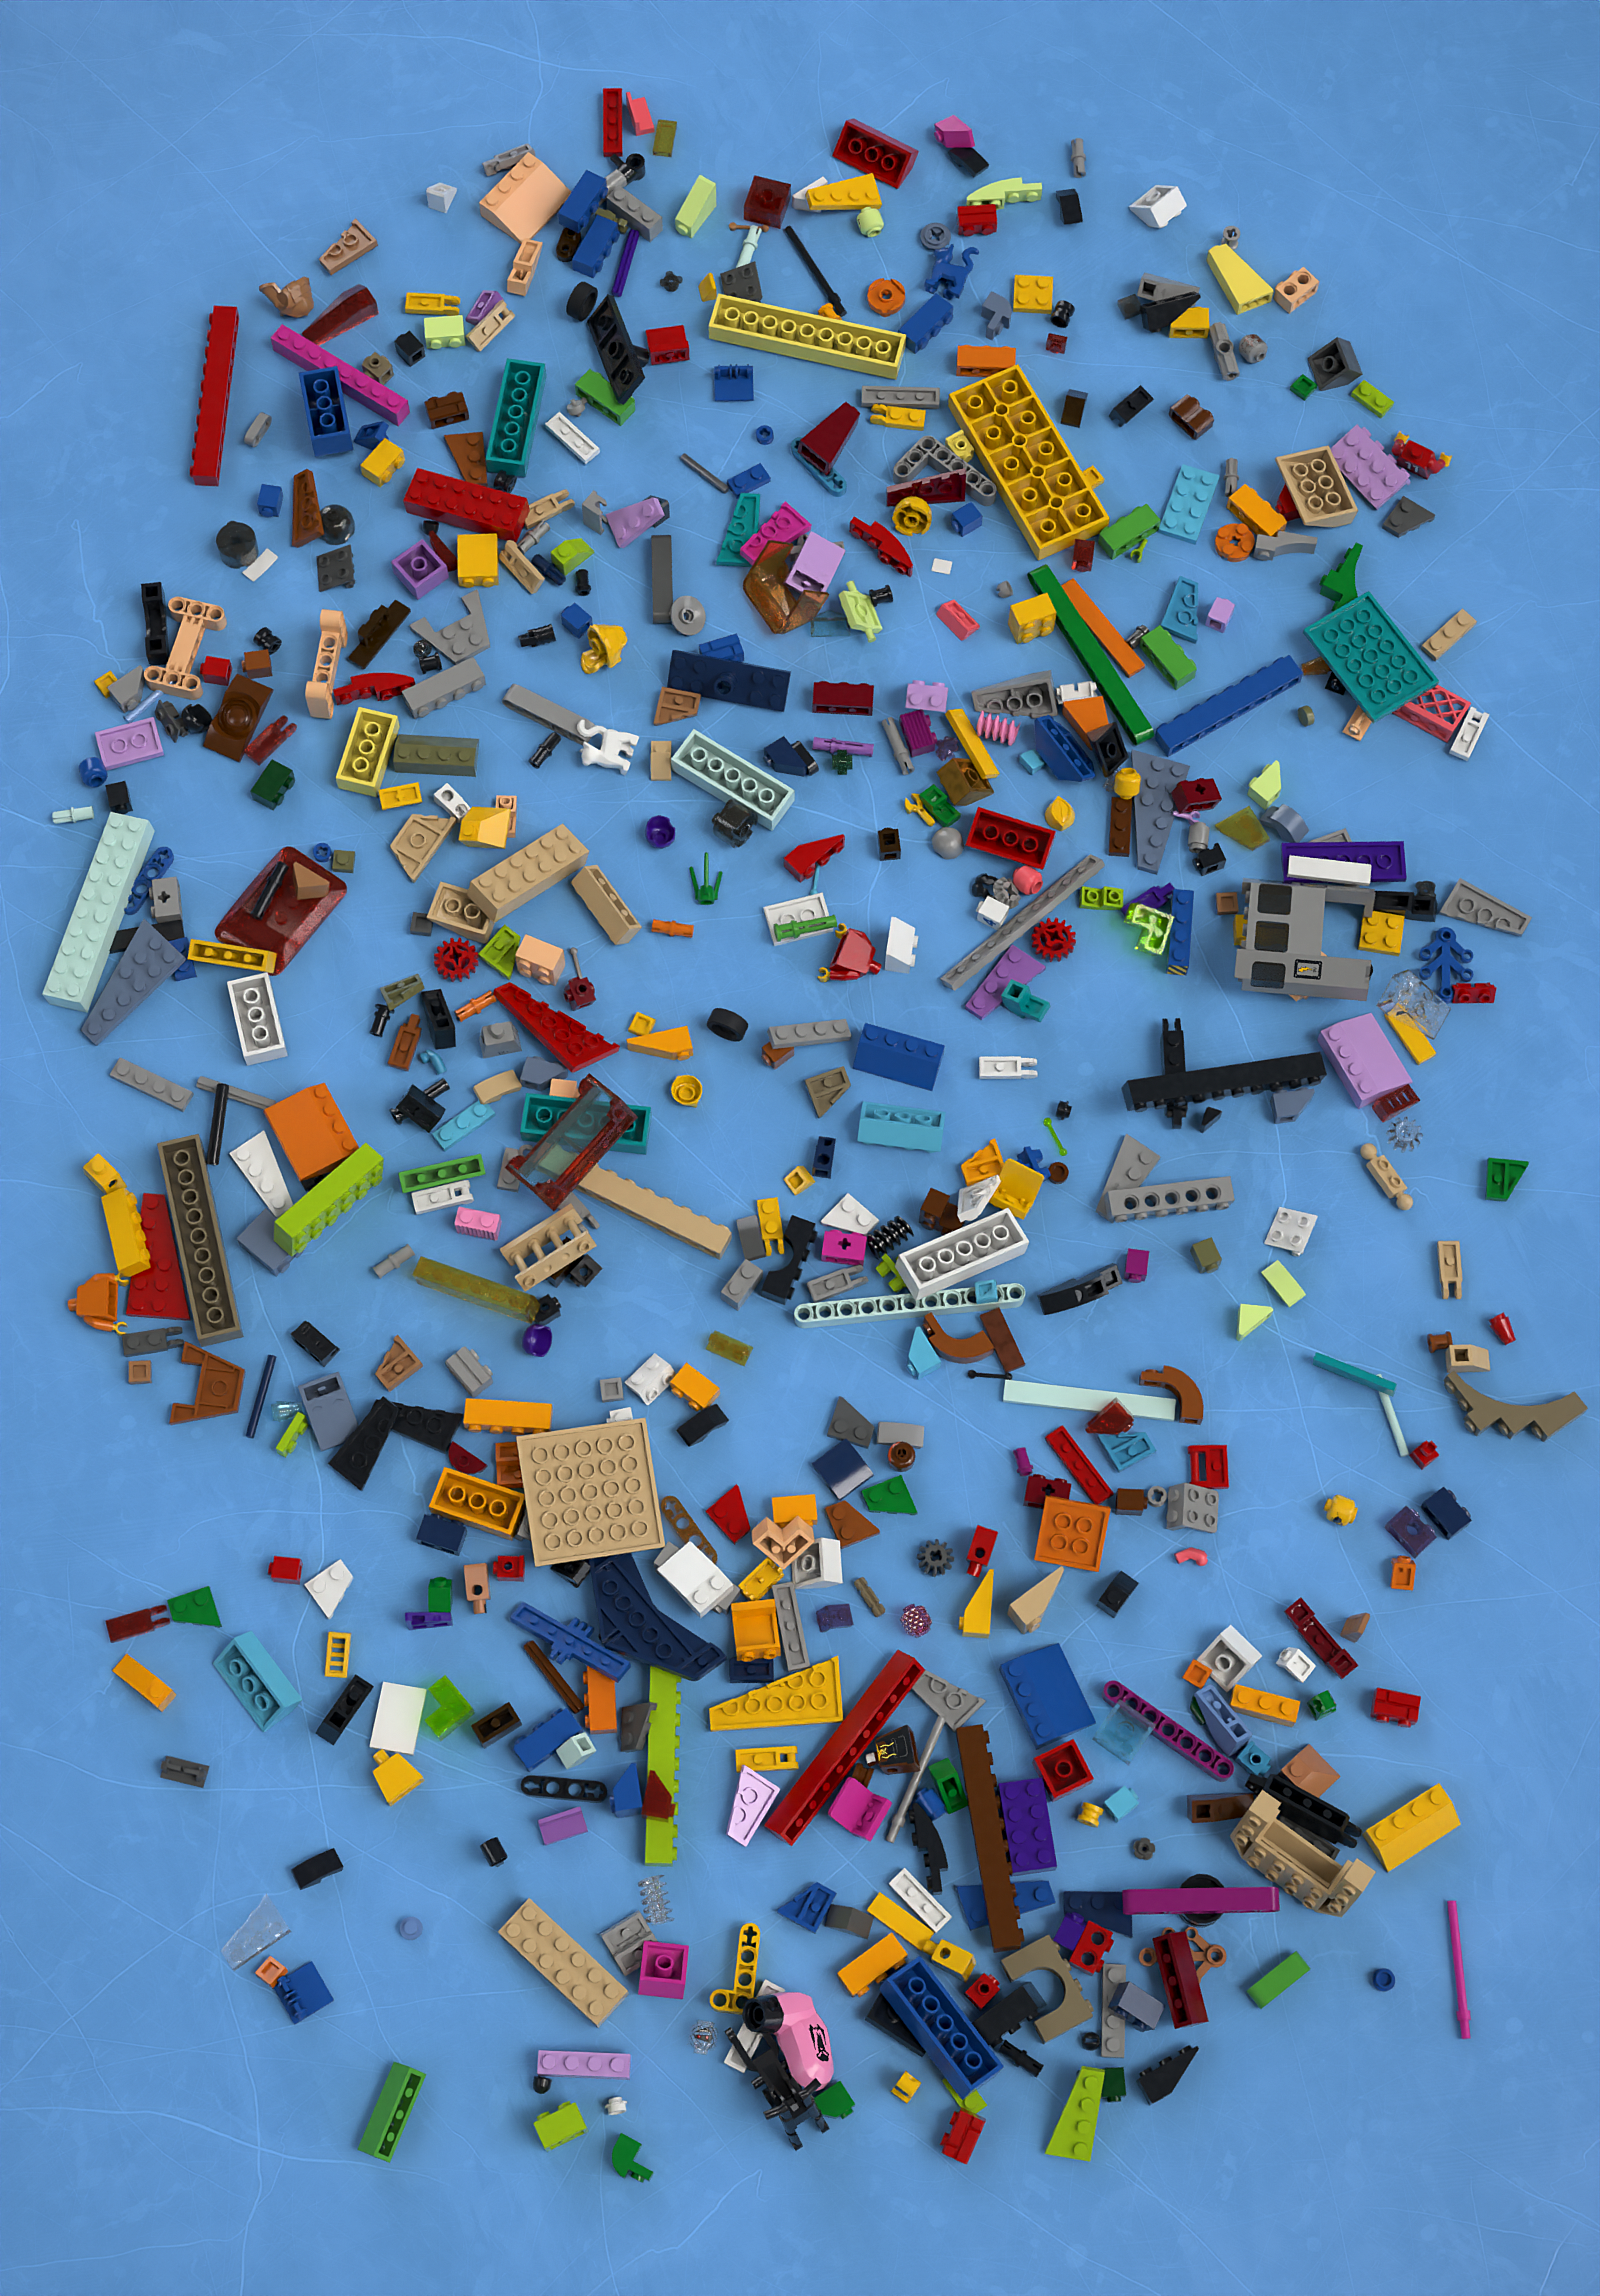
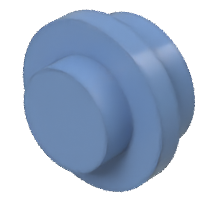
(411, 1928)

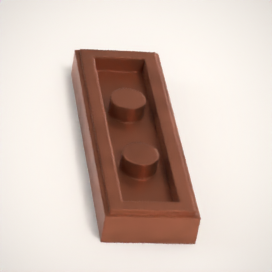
(1002, 1340)

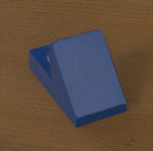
(371, 435)

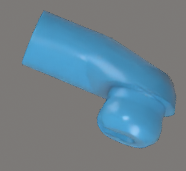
(435, 1059)

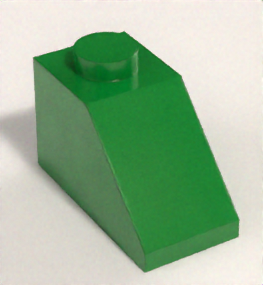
(948, 1785)
(835, 2102)

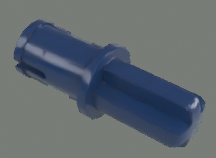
(548, 569)

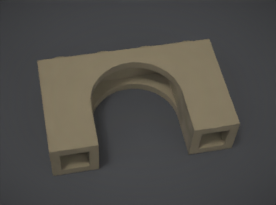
(1045, 1956)

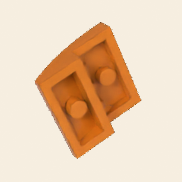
(508, 1465)

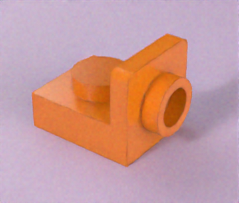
(1402, 1573)

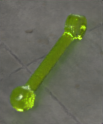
(1047, 1122)

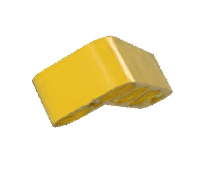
(741, 1969)

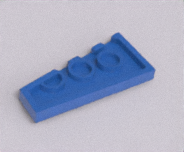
(1029, 1898)

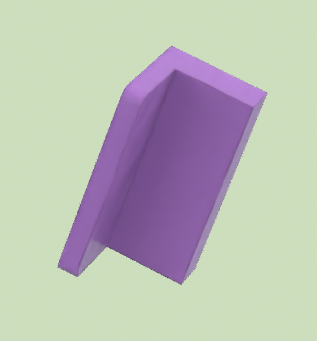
(562, 1826)

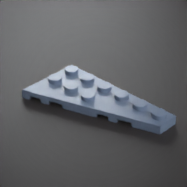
(1154, 806)
(138, 974)

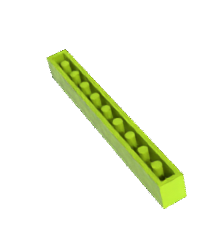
(662, 1760)

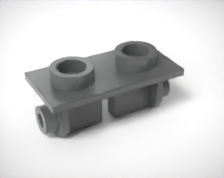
(166, 713)
(184, 1771)

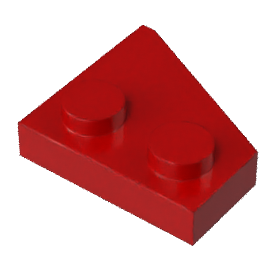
(730, 1515)

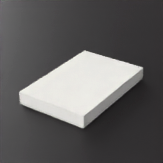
(798, 910)
(398, 1718)

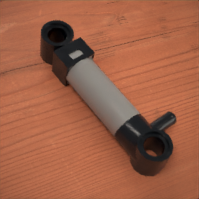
(626, 172)

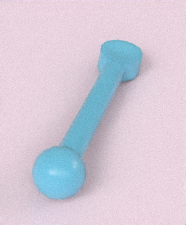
(814, 891)

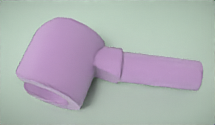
(1195, 814)

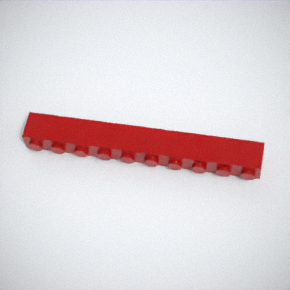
(215, 396)
(844, 1747)

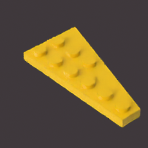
(795, 1700)

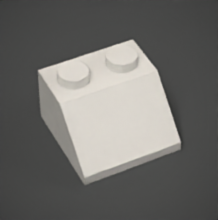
(1159, 205)
(900, 947)
(818, 1565)
(1229, 1658)

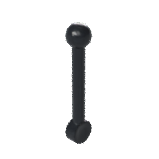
(972, 1374)

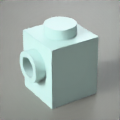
(576, 1750)

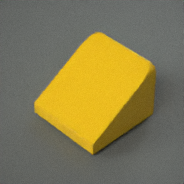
(708, 288)
(799, 1180)

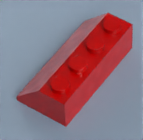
(875, 152)
(1010, 838)

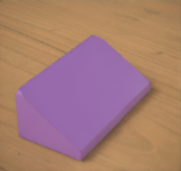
(483, 306)

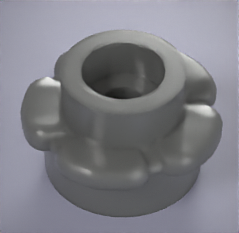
(1139, 1853)

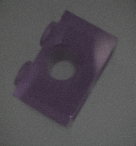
(1412, 1543)

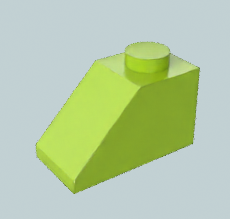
(570, 554)

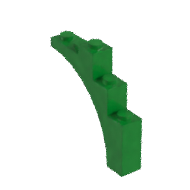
(1340, 584)

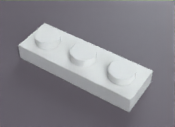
(572, 438)
(920, 1900)

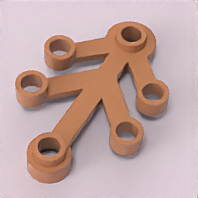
(1197, 1956)

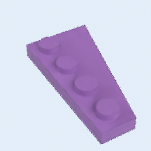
(1014, 966)

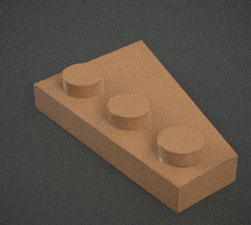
(349, 248)

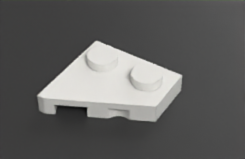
(850, 1217)
(330, 1586)

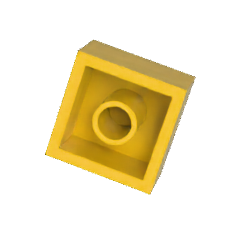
(1032, 618)

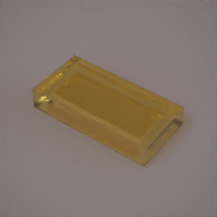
(664, 138)

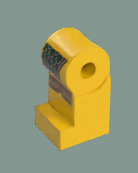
(906, 2087)

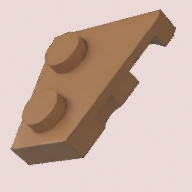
(676, 705)
(397, 1365)

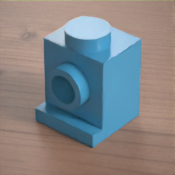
(1245, 1760)

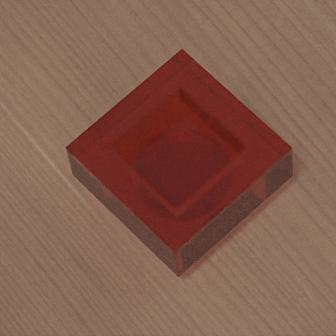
(1056, 343)

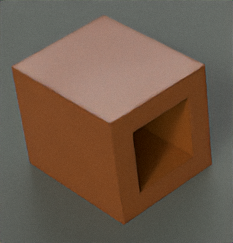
(257, 664)
(776, 1057)

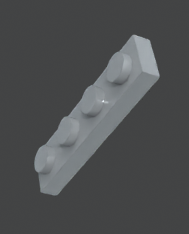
(901, 396)
(809, 1033)
(151, 1084)
(790, 1626)
(1111, 2026)

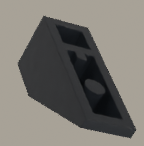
(1164, 311)
(438, 1019)
(344, 1709)

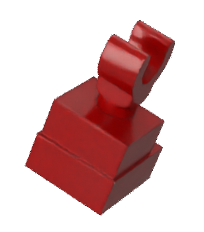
(1424, 1454)

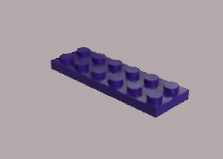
(1385, 857)

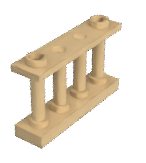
(539, 1236)

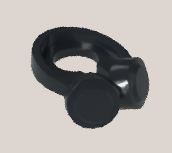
(979, 890)

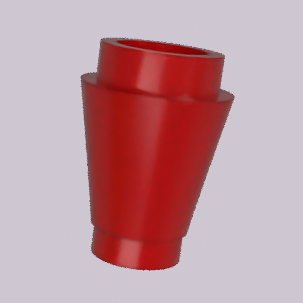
(1502, 1327)

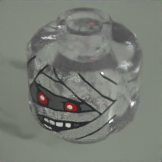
(703, 2037)

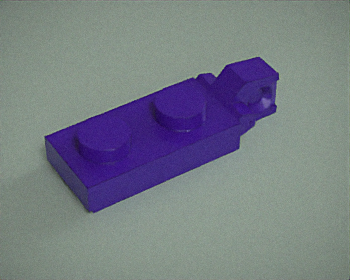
(1154, 897)

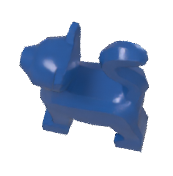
(948, 273)

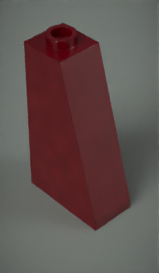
(828, 439)

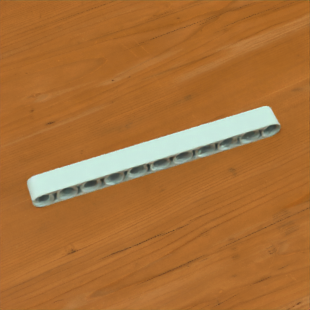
(899, 1310)

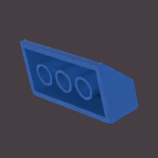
(898, 1057)

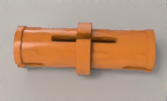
(672, 928)
(475, 1006)

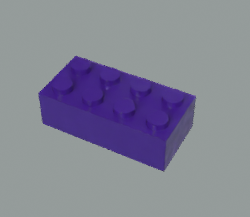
(1027, 1826)

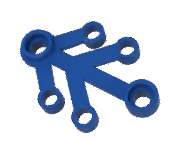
(1446, 961)

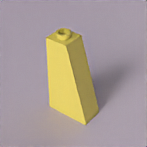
(1238, 280)

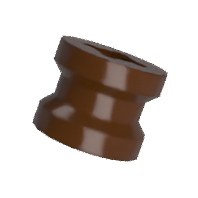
(863, 1774)

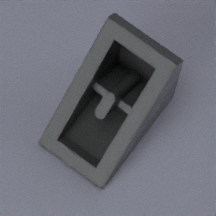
(849, 1921)

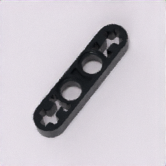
(564, 1785)

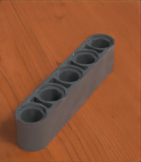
(662, 578)

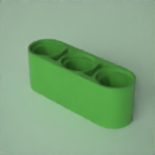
(1278, 1980)

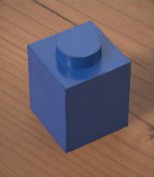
(270, 500)
(966, 519)
(576, 620)

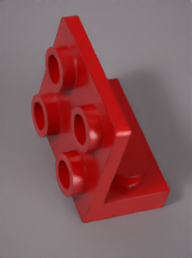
(667, 344)

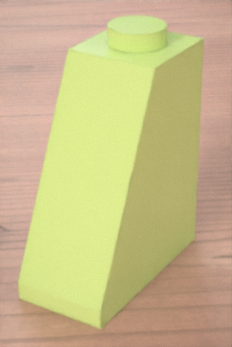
(696, 207)

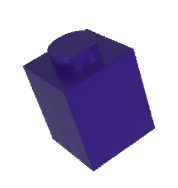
(1070, 1930)

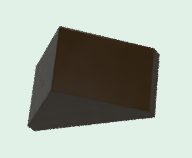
(1074, 408)

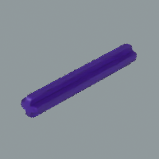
(625, 263)

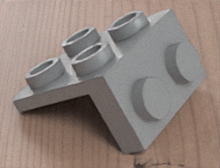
(1192, 1508)

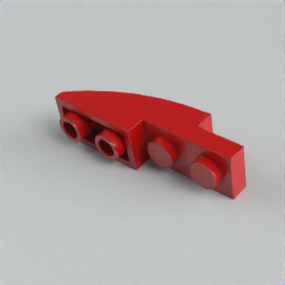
(889, 548)
(365, 685)

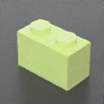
(444, 331)

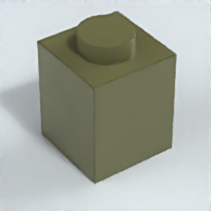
(1206, 1256)

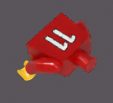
(1417, 457)

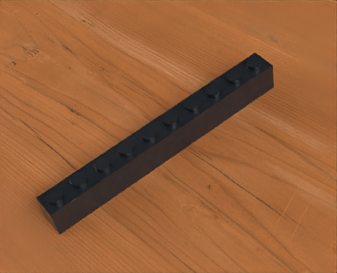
(1223, 1081)

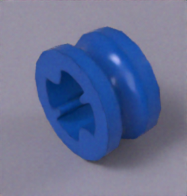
(764, 441)
(320, 858)

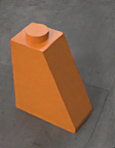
(1085, 715)

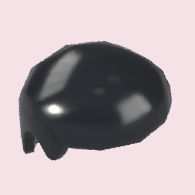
(196, 718)

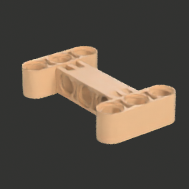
(185, 648)
(319, 693)

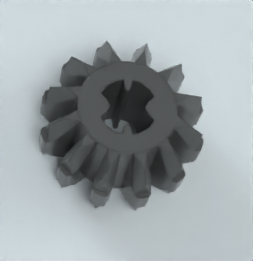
(938, 1565)

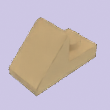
(660, 760)

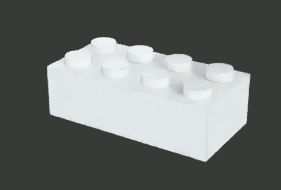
(257, 1019)

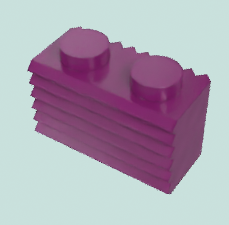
(917, 732)

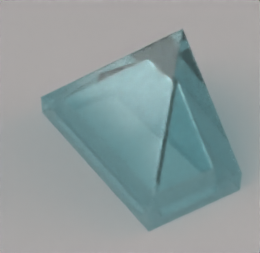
(830, 624)

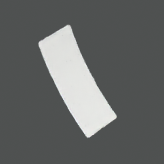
(260, 565)

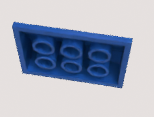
(1046, 1695)

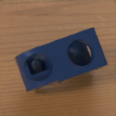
(824, 1157)

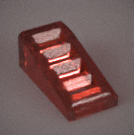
(443, 552)
(1385, 1110)

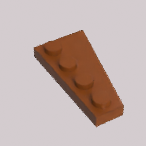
(306, 510)

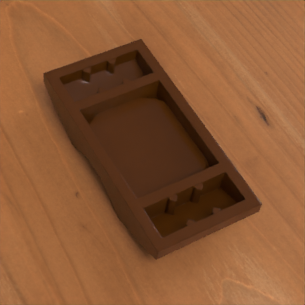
(237, 717)

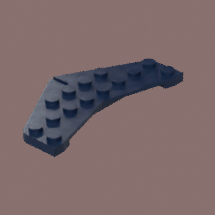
(643, 1630)

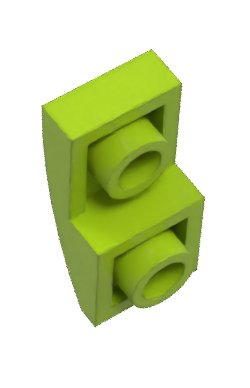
(1101, 899)

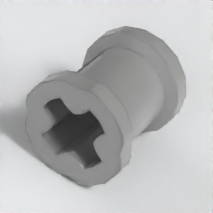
(1227, 236)

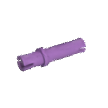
(833, 745)

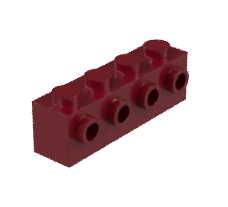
(1180, 1980)

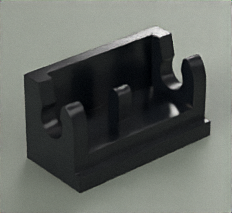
(1131, 406)
(420, 1108)
(314, 1343)

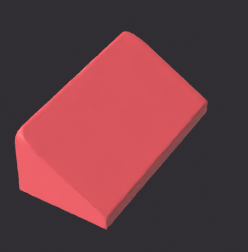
(957, 619)

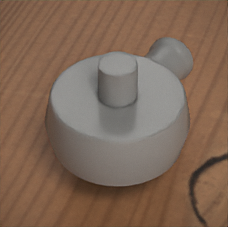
(576, 407)

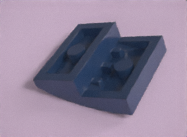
(842, 1469)

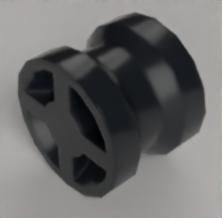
(505, 481)

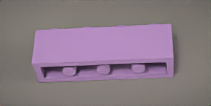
(584, 2065)

